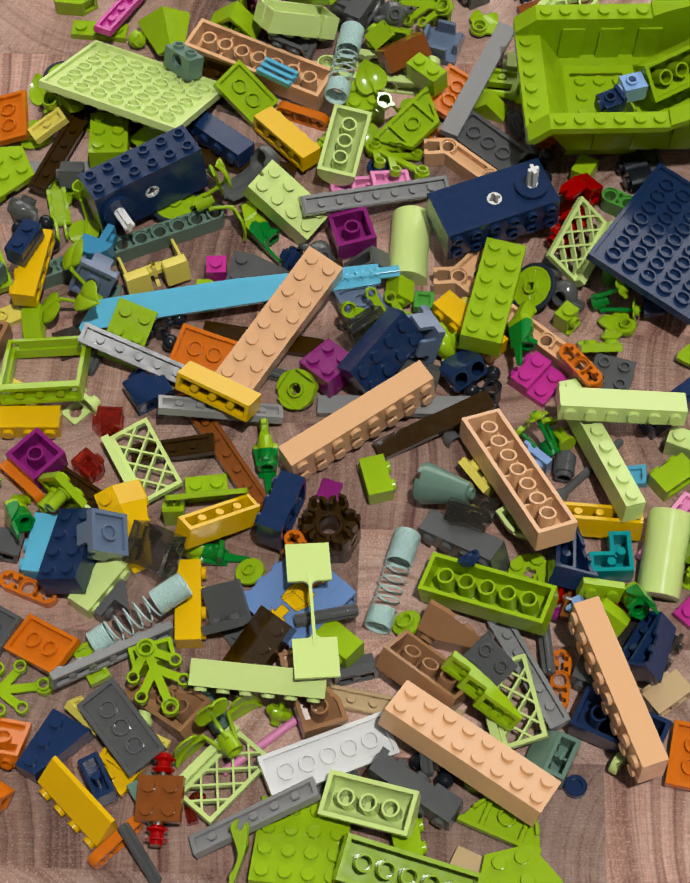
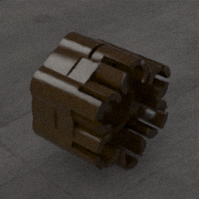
(334, 516)

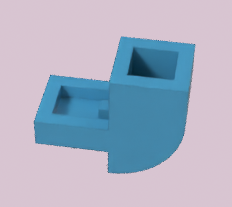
(103, 244)

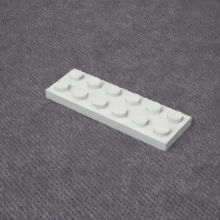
(338, 749)

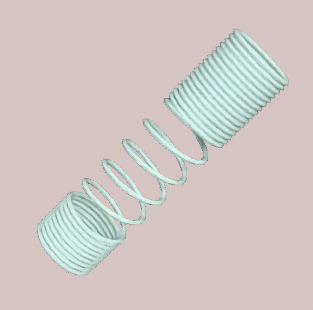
(347, 46)
(399, 555)
(165, 597)

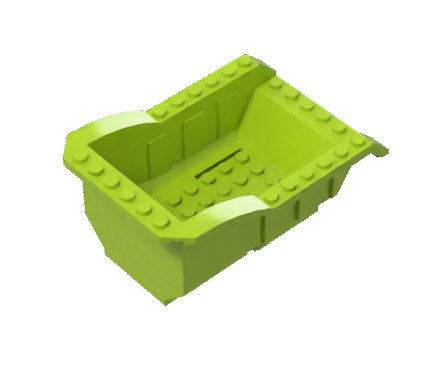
(580, 51)

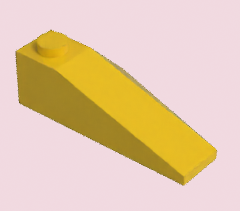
(126, 499)

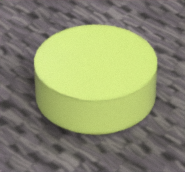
(616, 763)

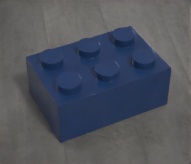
(280, 509)

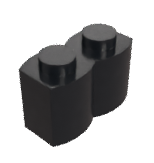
(633, 169)

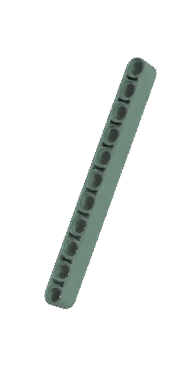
(131, 246)

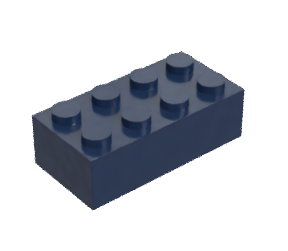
(381, 350)
(66, 564)
(594, 726)

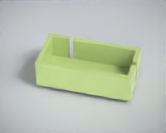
(296, 19)
(278, 198)

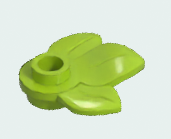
(482, 23)
(617, 325)

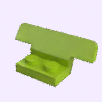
(206, 489)

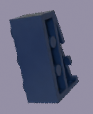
(569, 563)
(650, 647)
(56, 736)

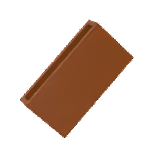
(401, 51)

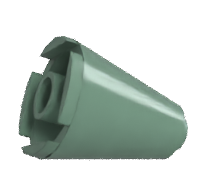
(438, 485)

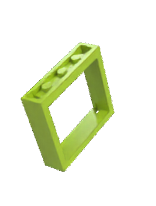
(49, 391)

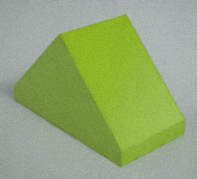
(491, 107)
(172, 510)
(618, 618)

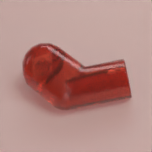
(191, 816)

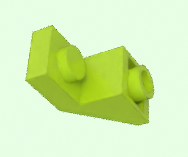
(75, 7)

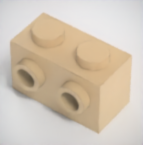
(667, 695)

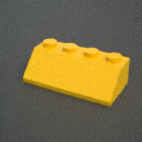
(76, 803)

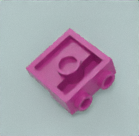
(536, 378)

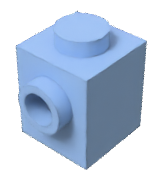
(633, 86)

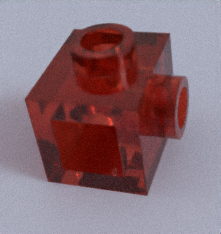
(108, 420)
(88, 465)

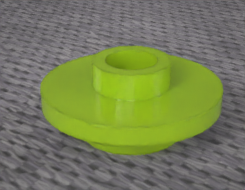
(249, 571)
(406, 620)

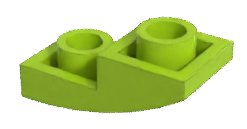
(32, 322)

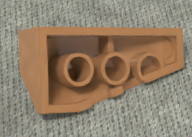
(443, 631)
(315, 717)
(184, 723)

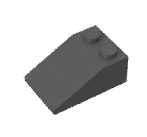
(251, 265)

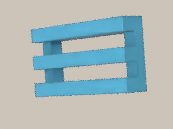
(279, 70)

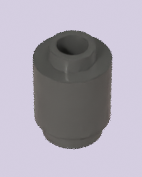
(564, 466)

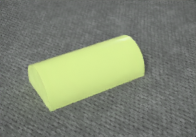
(343, 145)
(410, 243)
(664, 552)
(370, 803)

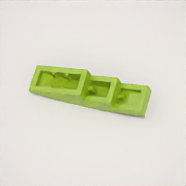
(486, 694)

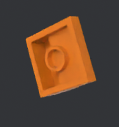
(12, 741)

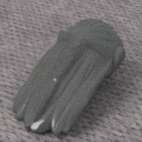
(258, 162)

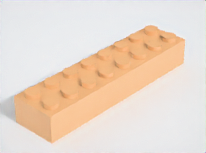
(230, 46)
(281, 320)
(358, 421)
(518, 479)
(617, 690)
(469, 753)

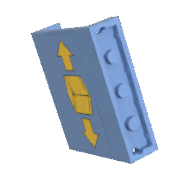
(293, 598)

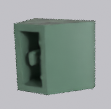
(555, 754)

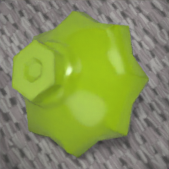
(278, 713)

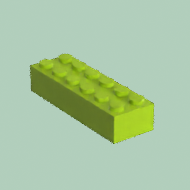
(492, 297)
(489, 594)
(375, 862)

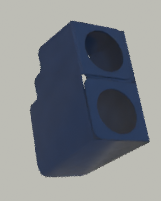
(454, 368)
(144, 391)

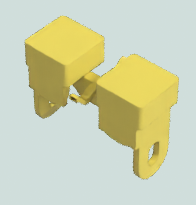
(174, 269)

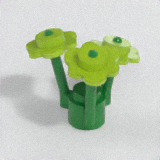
(601, 300)
(549, 445)

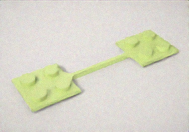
(316, 655)

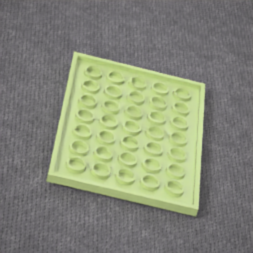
(130, 87)

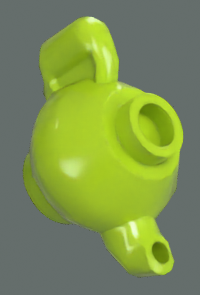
(449, 344)

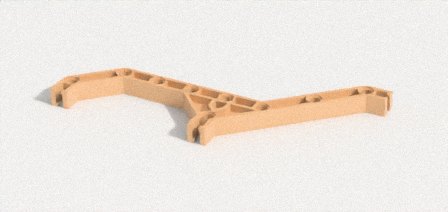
(469, 166)

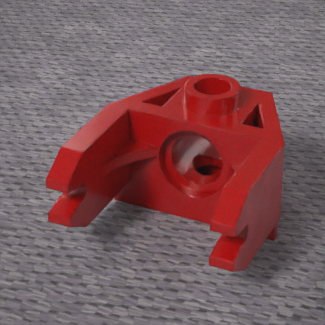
(579, 186)

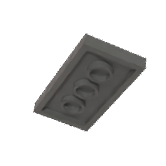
(491, 143)
(121, 727)

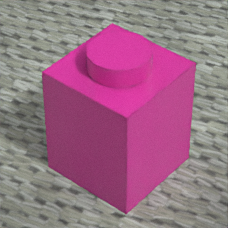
(216, 267)

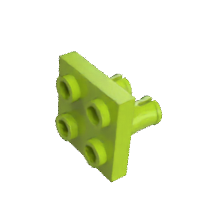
(59, 493)

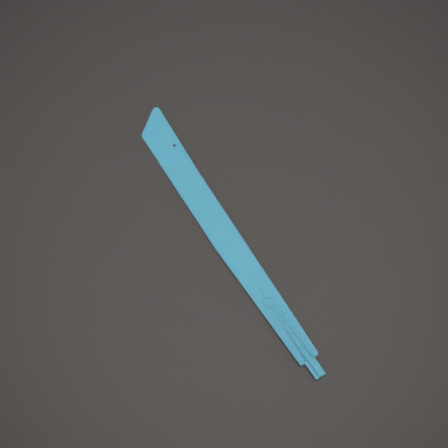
(227, 294)

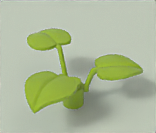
(372, 79)
(41, 97)
(205, 200)
(79, 227)
(87, 296)
(228, 741)

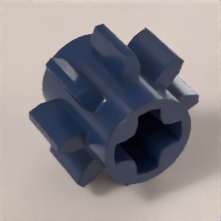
(290, 257)

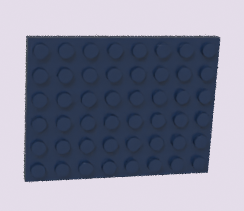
(651, 243)

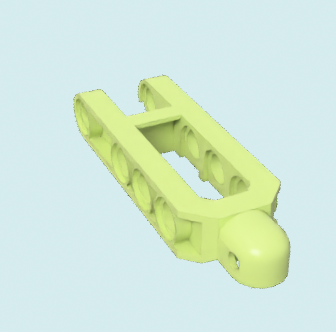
(401, 83)

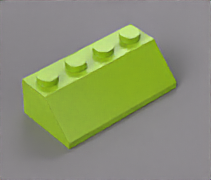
(666, 71)

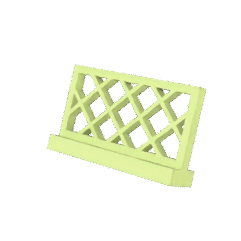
(581, 267)
(123, 465)
(499, 732)
(203, 765)

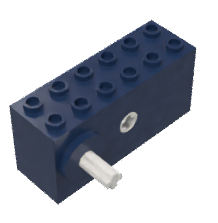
(144, 179)
(492, 206)

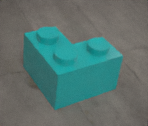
(617, 561)

